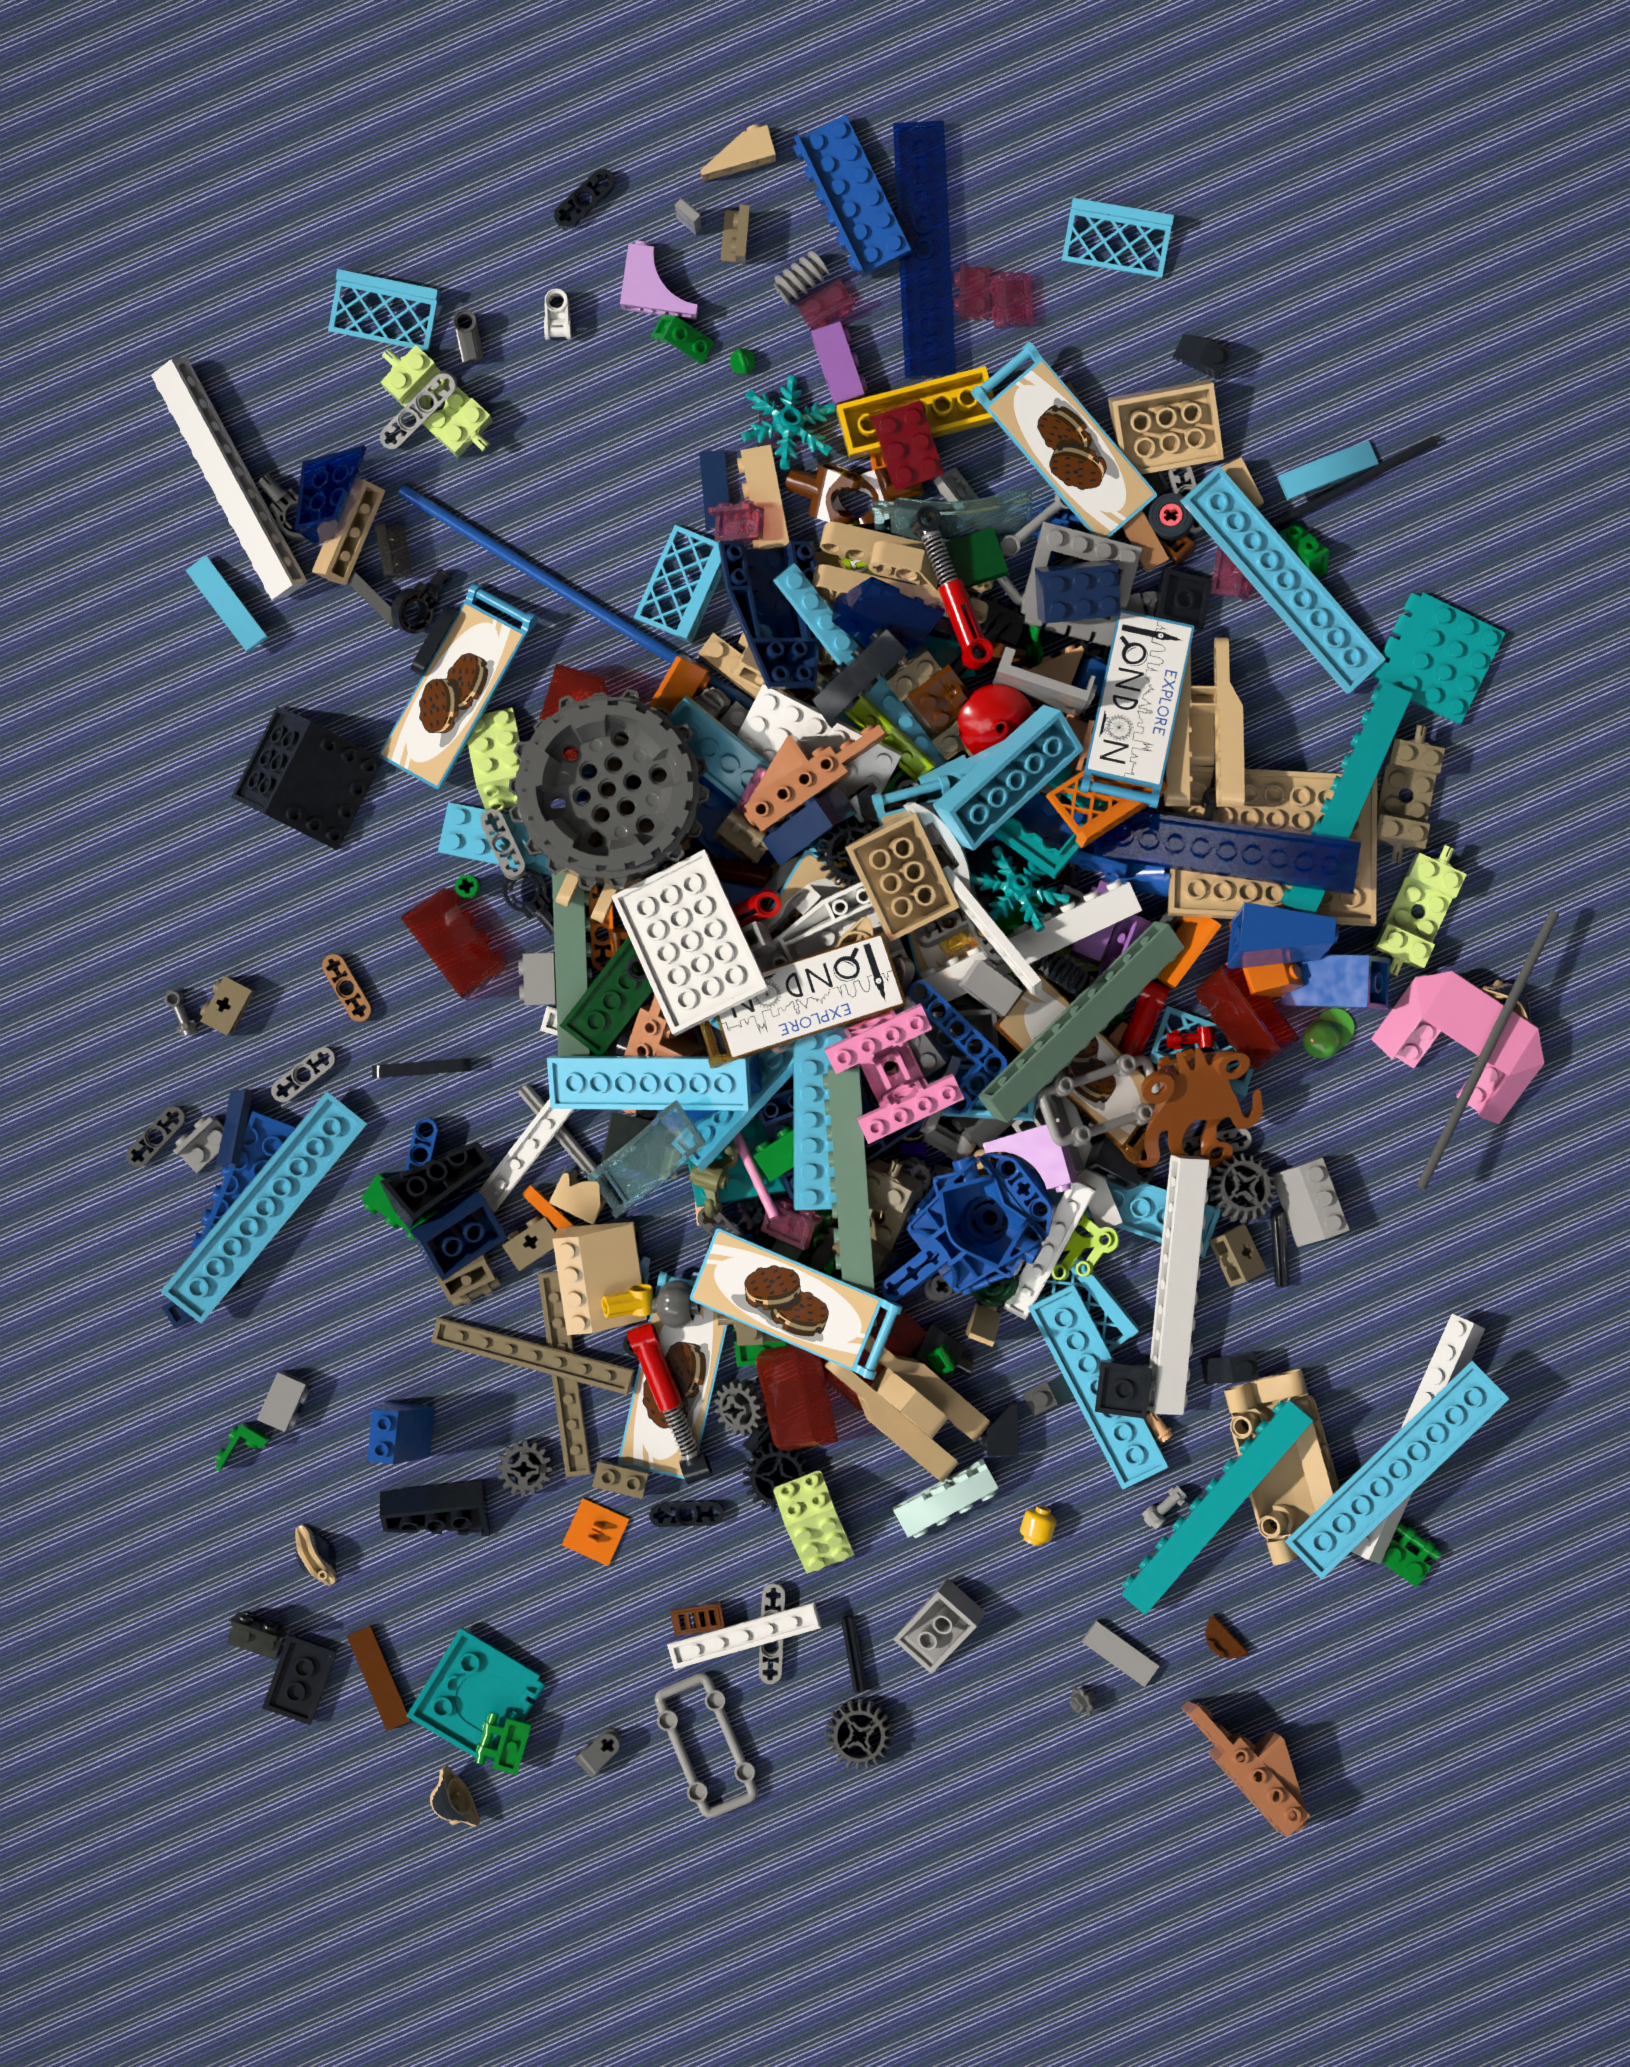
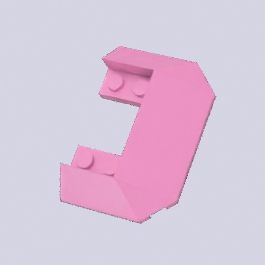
(1466, 1015)

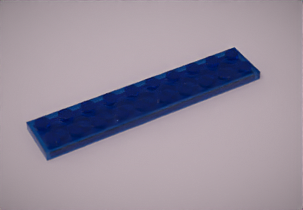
(927, 269)
(1233, 851)

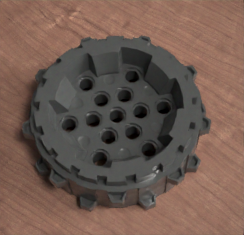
(591, 730)

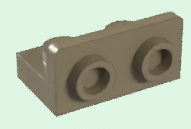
(735, 235)

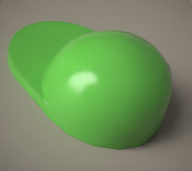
(1328, 1033)

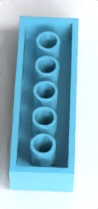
(1008, 777)

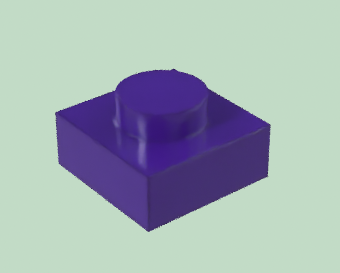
(913, 1149)

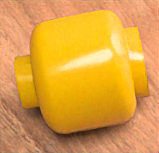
(1038, 1525)

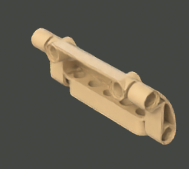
(1301, 1477)

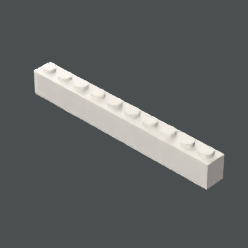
(229, 478)
(1060, 930)
(1177, 1283)
(1450, 1357)

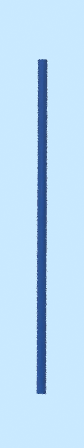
(560, 587)

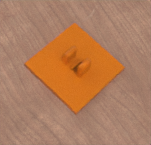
(595, 1531)

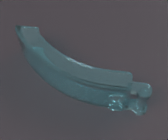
(1003, 512)
(649, 1159)

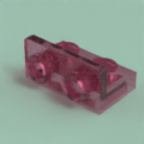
(974, 293)
(1012, 300)
(826, 305)
(1229, 579)
(791, 1225)

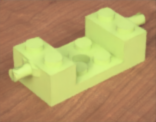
(461, 418)
(1428, 884)

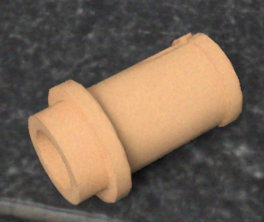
(1158, 1427)

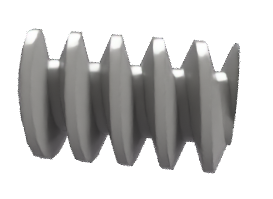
(800, 277)

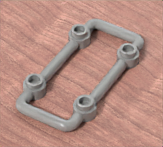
(1011, 545)
(1064, 1085)
(697, 1789)

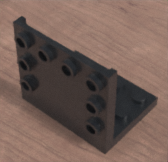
(307, 778)

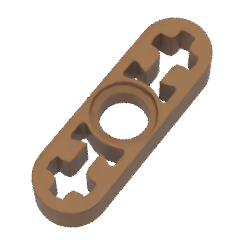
(357, 989)

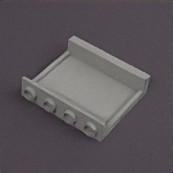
(1044, 690)

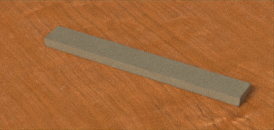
(533, 1355)
(566, 1391)

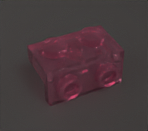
(738, 522)

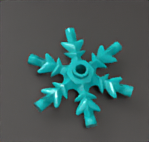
(788, 422)
(1017, 890)

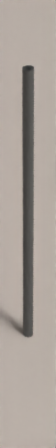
(1487, 1050)

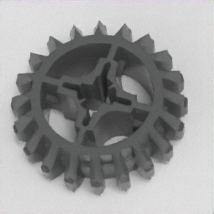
(1235, 1180)
(871, 1753)

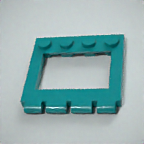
(1033, 847)

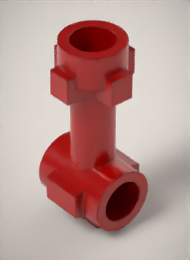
(1205, 1037)

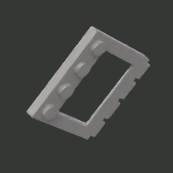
(1090, 548)

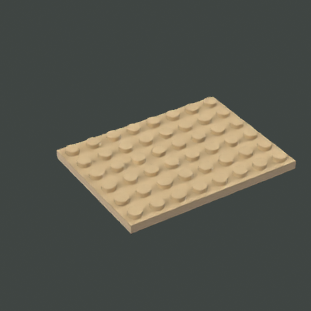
(1281, 803)

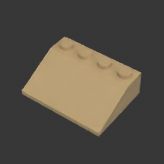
(1168, 426)
(901, 876)
(594, 1264)

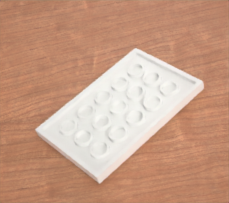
(780, 714)
(690, 942)

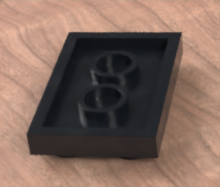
(299, 1679)

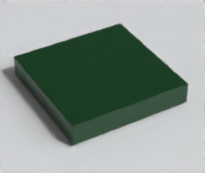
(977, 557)

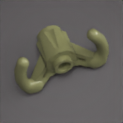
(714, 1179)

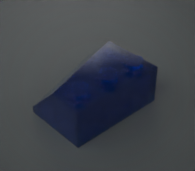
(325, 491)
(879, 603)

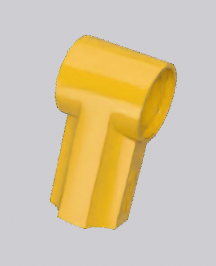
(634, 1301)

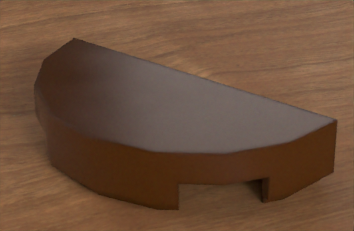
(1222, 1641)

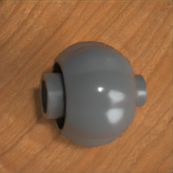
(674, 1304)

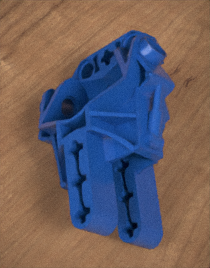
(947, 1228)

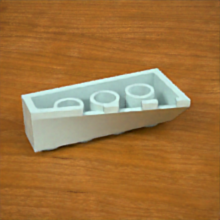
(945, 1498)

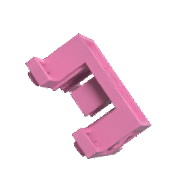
(903, 1090)

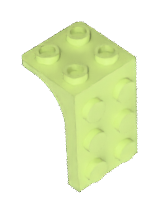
(494, 759)
(813, 1522)

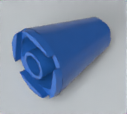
(1146, 879)

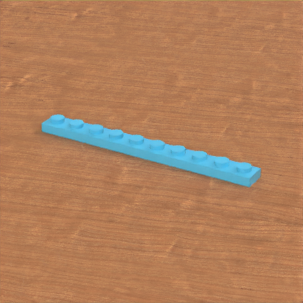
(840, 646)

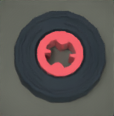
(1172, 529)

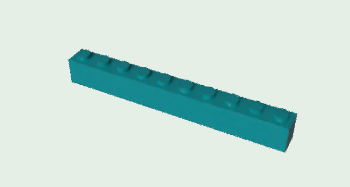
(1356, 780)
(1217, 1504)

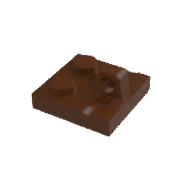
(940, 698)

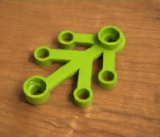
(1078, 1244)

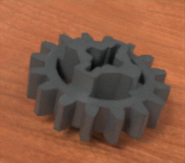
(740, 1407)
(525, 1456)

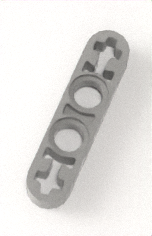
(418, 410)
(777, 1665)

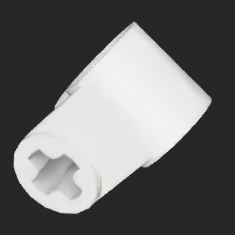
(557, 320)

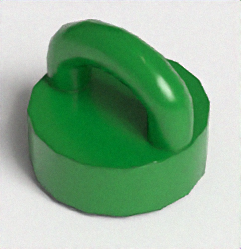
(742, 361)

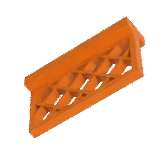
(1104, 820)

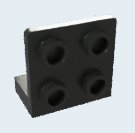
(620, 1131)
(256, 1635)

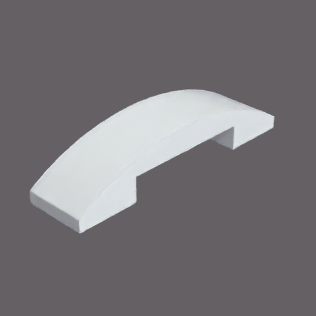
(945, 839)

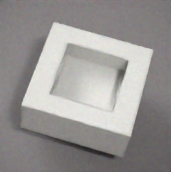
(806, 900)

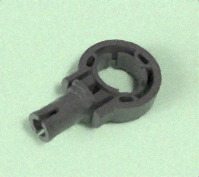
(277, 507)

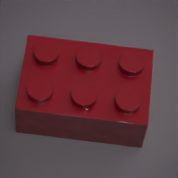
(906, 443)

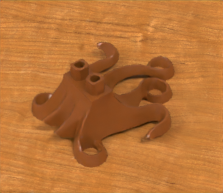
(1192, 1090)

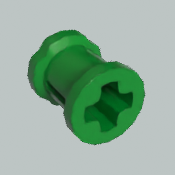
(460, 882)

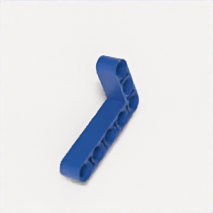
(962, 1041)

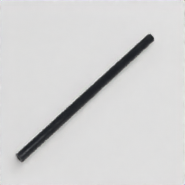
(1353, 482)

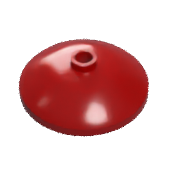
(988, 708)

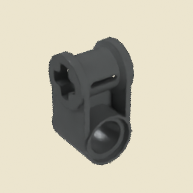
(596, 1754)

